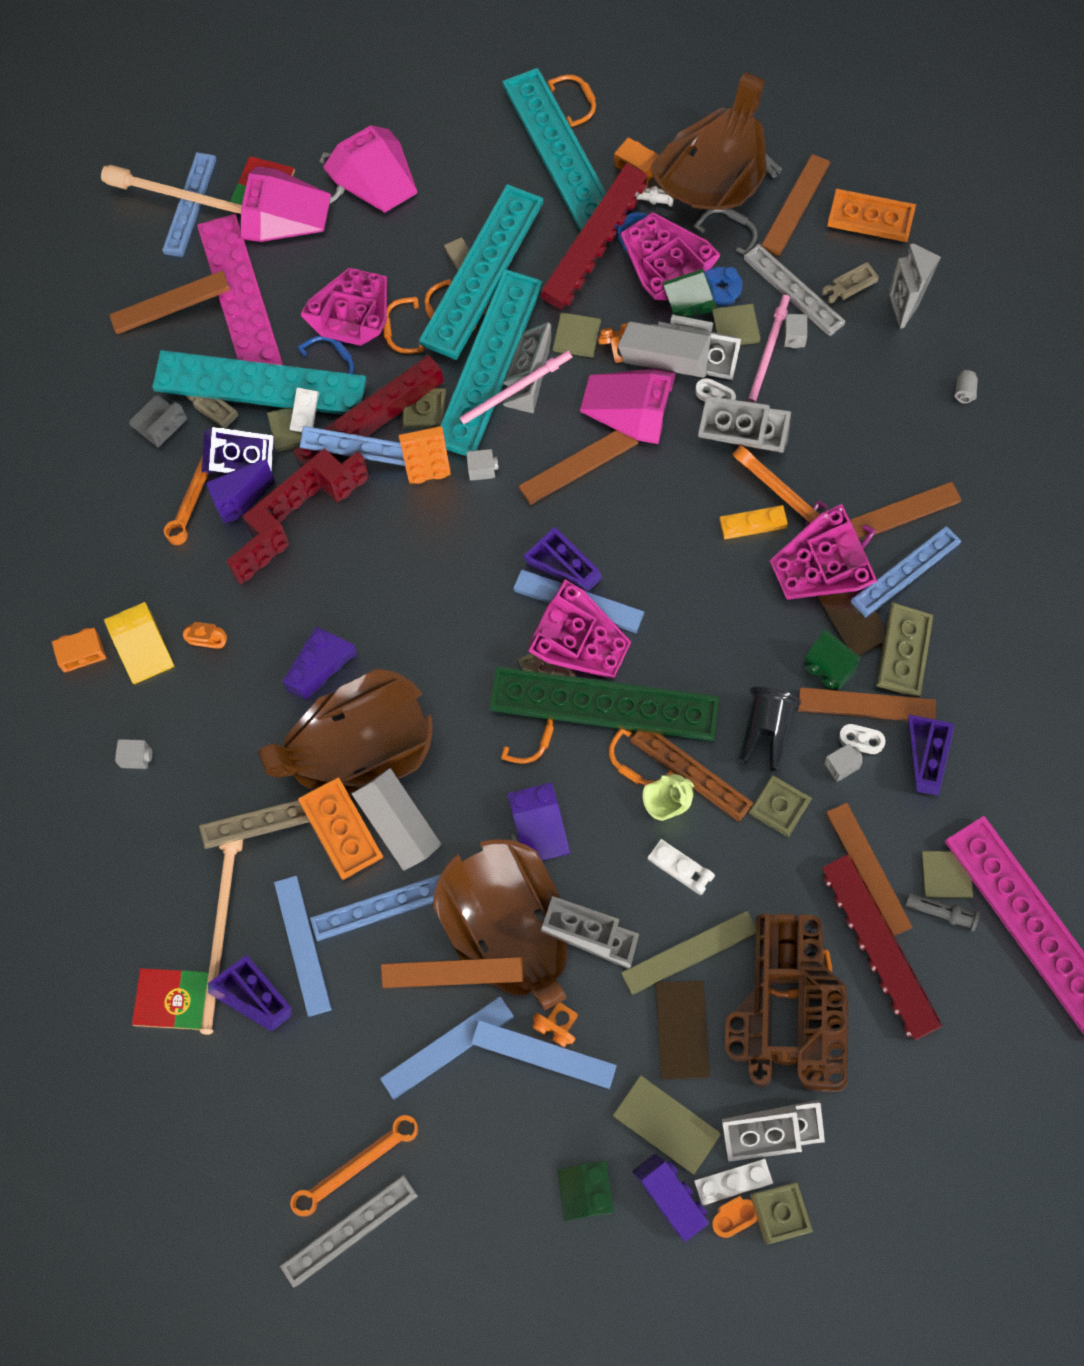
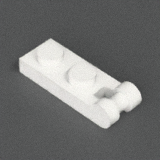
(680, 866)

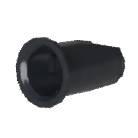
(771, 718)

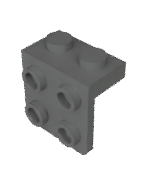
(158, 420)

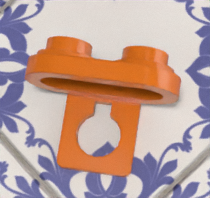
(609, 336)
(205, 635)
(560, 1033)
(734, 1217)

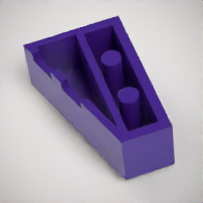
(563, 561)
(317, 662)
(930, 752)
(251, 994)
(671, 1196)

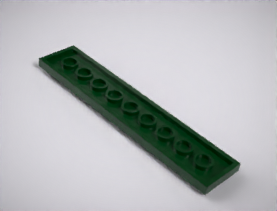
(604, 703)

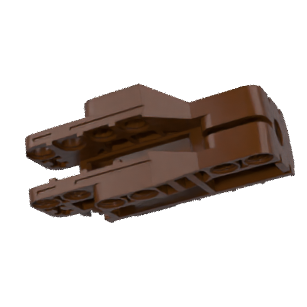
(813, 977)

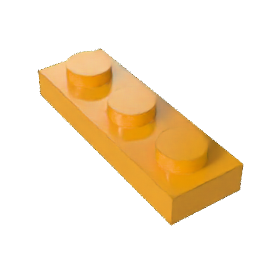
(753, 522)

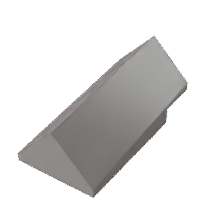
(911, 281)
(665, 348)
(722, 352)
(529, 356)
(745, 424)
(397, 819)
(590, 931)
(773, 1131)

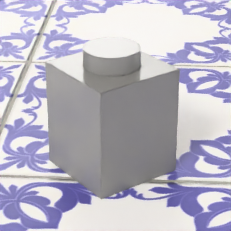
(795, 330)
(481, 464)
(133, 754)
(843, 762)

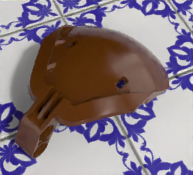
(725, 146)
(378, 733)
(495, 901)

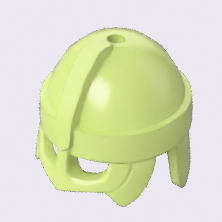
(668, 796)

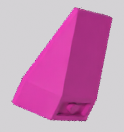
(372, 168)
(281, 206)
(665, 252)
(349, 307)
(630, 401)
(823, 559)
(578, 634)

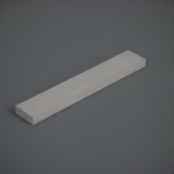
(790, 285)
(348, 1231)

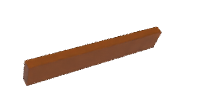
(795, 205)
(169, 302)
(576, 466)
(907, 510)
(865, 704)
(703, 779)
(858, 848)
(452, 972)

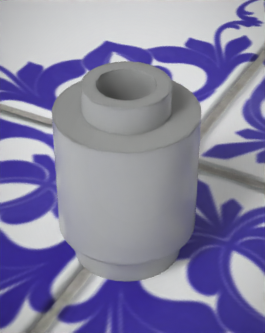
(966, 386)

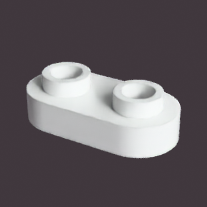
(715, 390)
(861, 738)

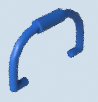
(338, 346)

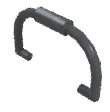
(736, 216)

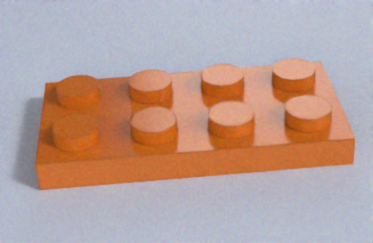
(871, 215)
(425, 455)
(340, 828)

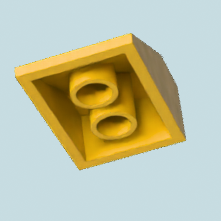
(139, 642)

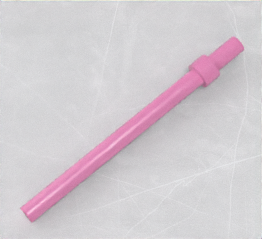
(779, 315)
(551, 365)

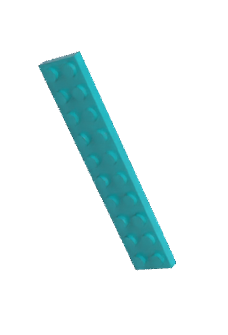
(556, 144)
(481, 272)
(490, 359)
(255, 382)

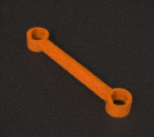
(775, 484)
(186, 507)
(353, 1166)

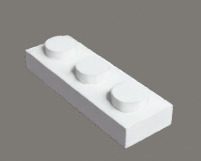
(733, 1182)

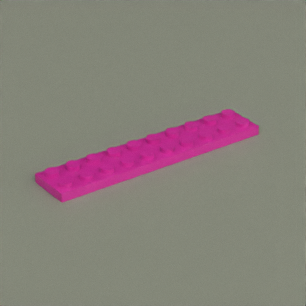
(243, 303)
(1023, 913)

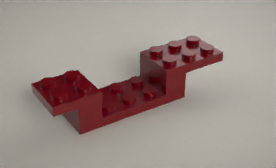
(265, 517)

